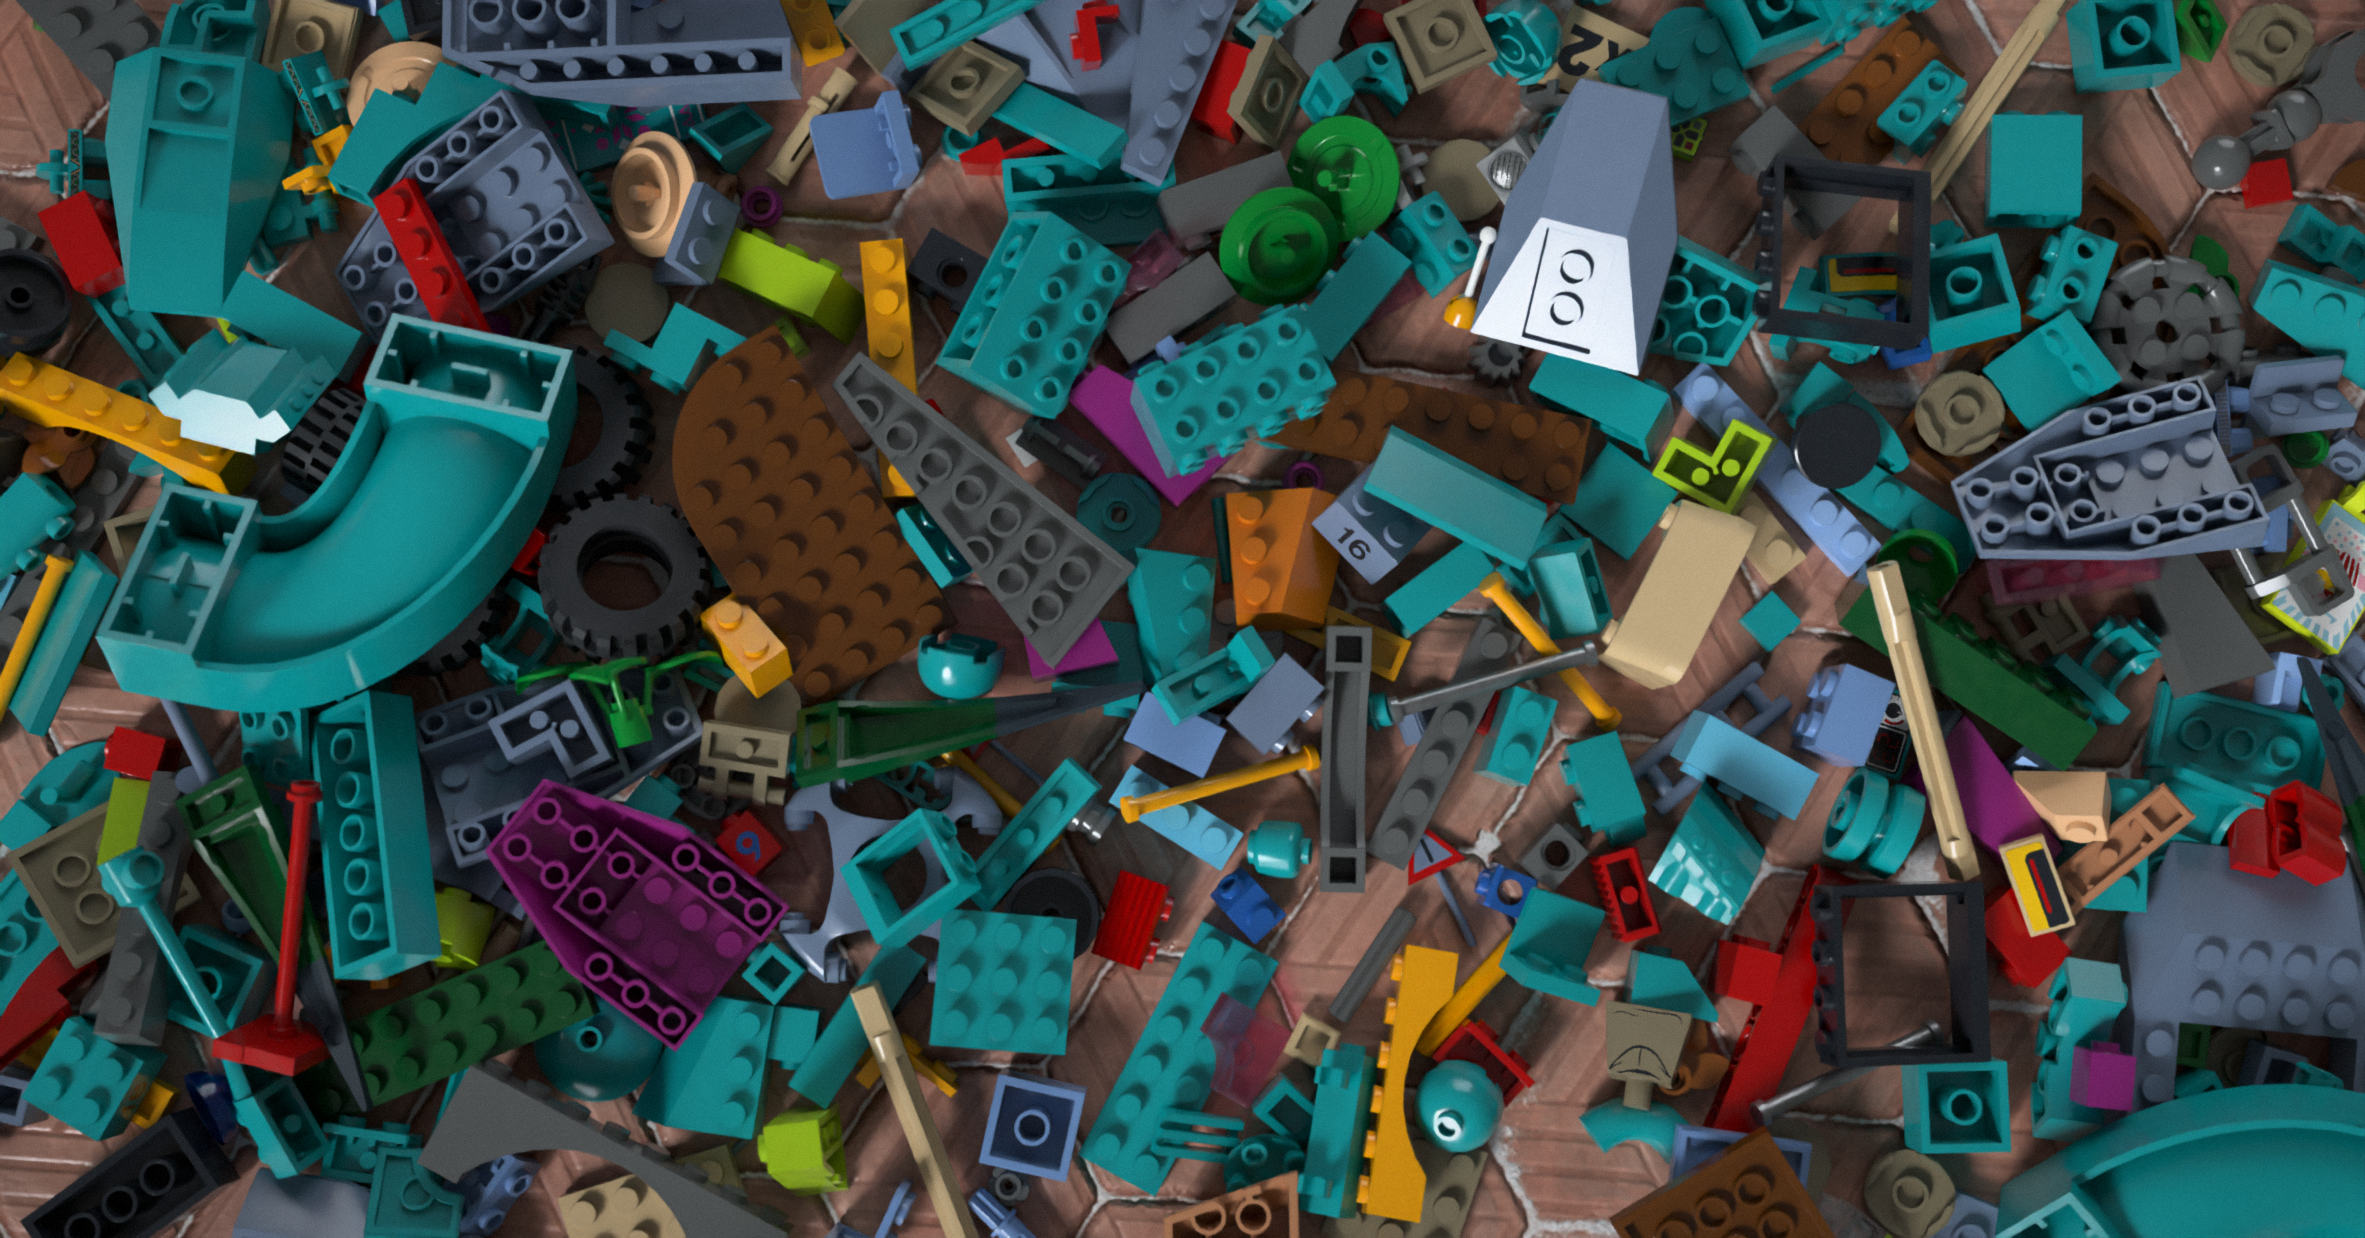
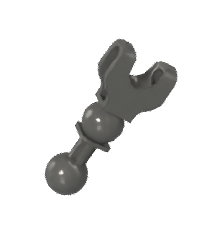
(2322, 96)

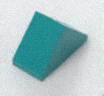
(731, 137)
(1285, 1109)

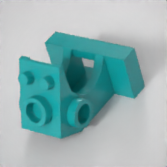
(1337, 82)
(1806, 297)
(2128, 642)
(501, 657)

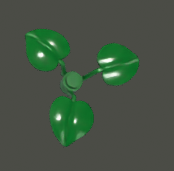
(628, 717)

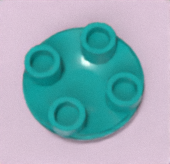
(1262, 1159)

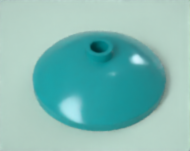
(601, 1072)

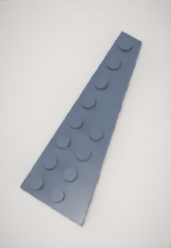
(1170, 69)

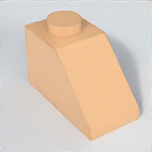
(2069, 802)

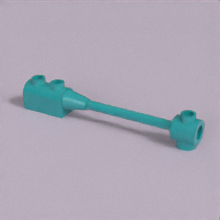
(28, 516)
(265, 1105)

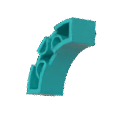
(2083, 1009)

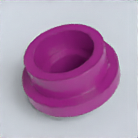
(753, 198)
(1306, 468)

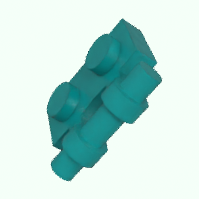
(291, 217)

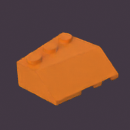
(1279, 559)

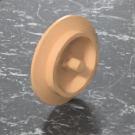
(397, 68)
(651, 190)

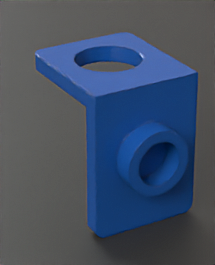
(1488, 884)

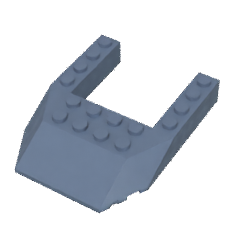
(587, 55)
(2239, 956)

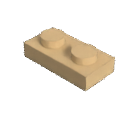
(1772, 548)

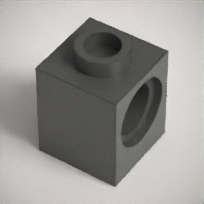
(1534, 859)

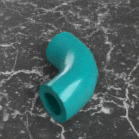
(1615, 1123)

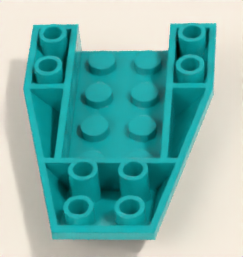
(193, 172)

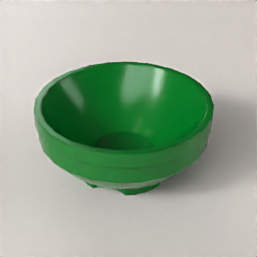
(1933, 576)

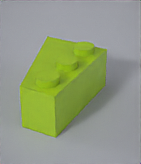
(793, 283)
(806, 1150)

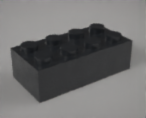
(141, 1186)

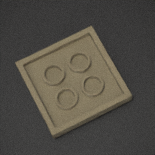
(68, 889)
(1446, 1200)

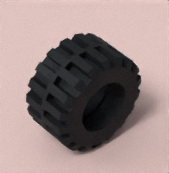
(320, 439)

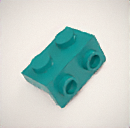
(1922, 109)
(1433, 242)
(357, 1146)

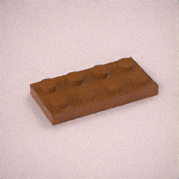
(1846, 119)

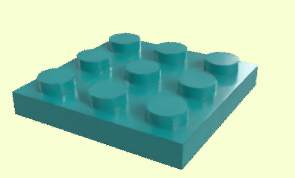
(1003, 982)

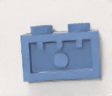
(492, 1191)

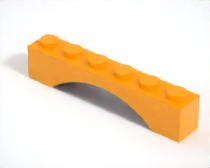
(890, 334)
(68, 400)
(1394, 1176)

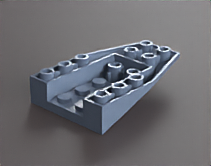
(502, 206)
(1588, 233)
(2114, 484)

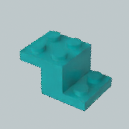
(678, 351)

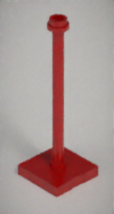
(277, 1039)

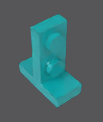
(1220, 676)

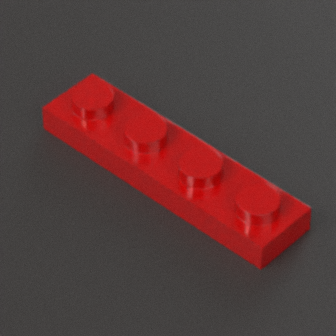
(428, 257)

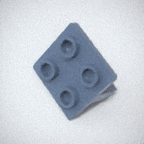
(2297, 398)

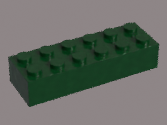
(1980, 674)

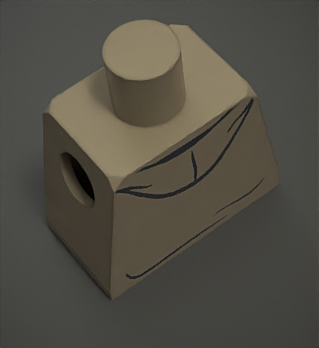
(1645, 1048)

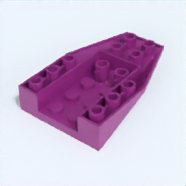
(633, 904)

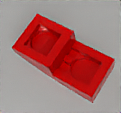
(988, 156)

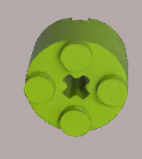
(462, 929)

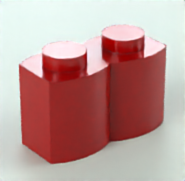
(2306, 833)

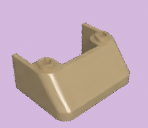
(1677, 594)

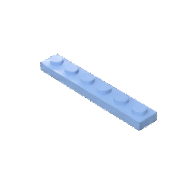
(1808, 505)

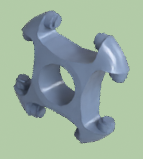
(852, 834)

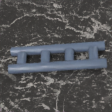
(1742, 683)

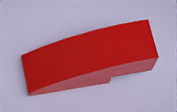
(40, 1004)

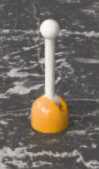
(1462, 307)

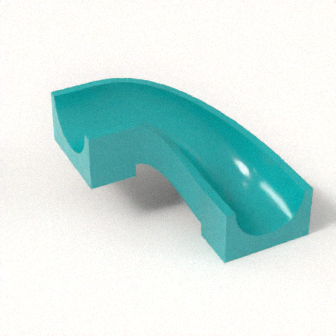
(379, 560)
(2205, 1168)

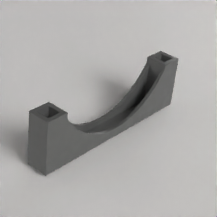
(505, 1116)

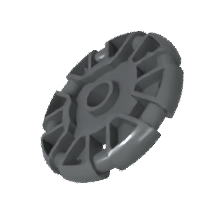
(2183, 311)

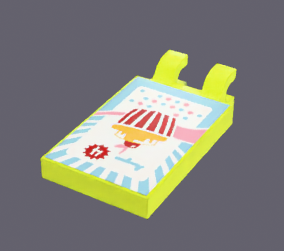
(2344, 527)

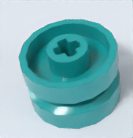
(1873, 823)

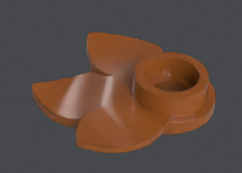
(57, 450)
(1698, 1067)

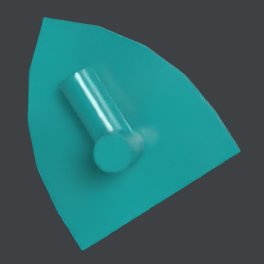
(72, 783)

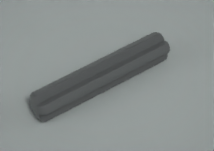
(1372, 964)

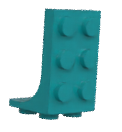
(2210, 800)

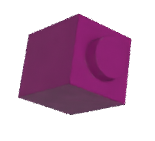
(2102, 1076)

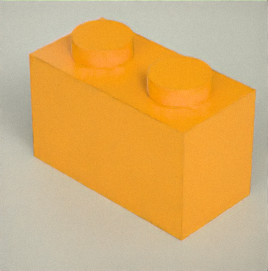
(746, 645)

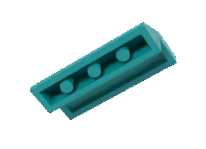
(1101, 203)
(1456, 497)

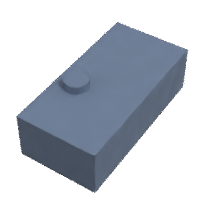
(708, 21)

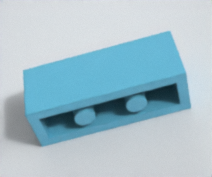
(1743, 766)
(1182, 823)

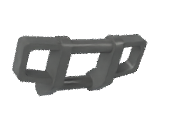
(2321, 552)

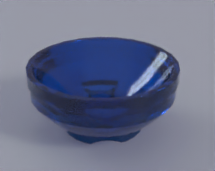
(213, 1101)

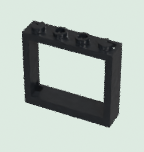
(1913, 195)
(1966, 975)

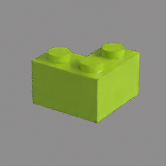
(1718, 478)

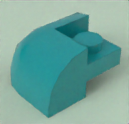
(218, 27)

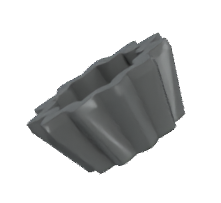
(1496, 361)

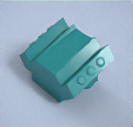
(240, 392)
(1709, 858)

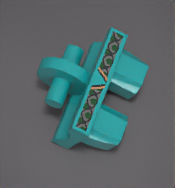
(317, 92)
(81, 154)

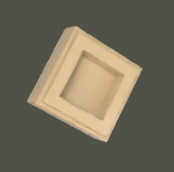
(1309, 1040)

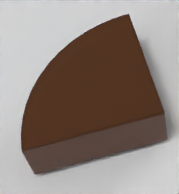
(2350, 180)

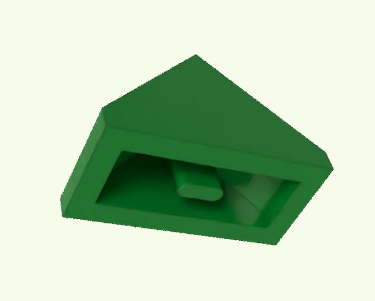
(2198, 28)

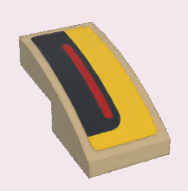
(2036, 885)

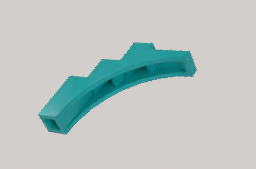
(398, 128)

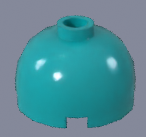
(1525, 38)
(961, 666)
(1458, 1106)

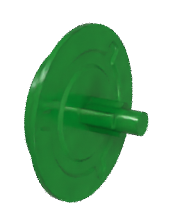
(1350, 170)
(1278, 245)

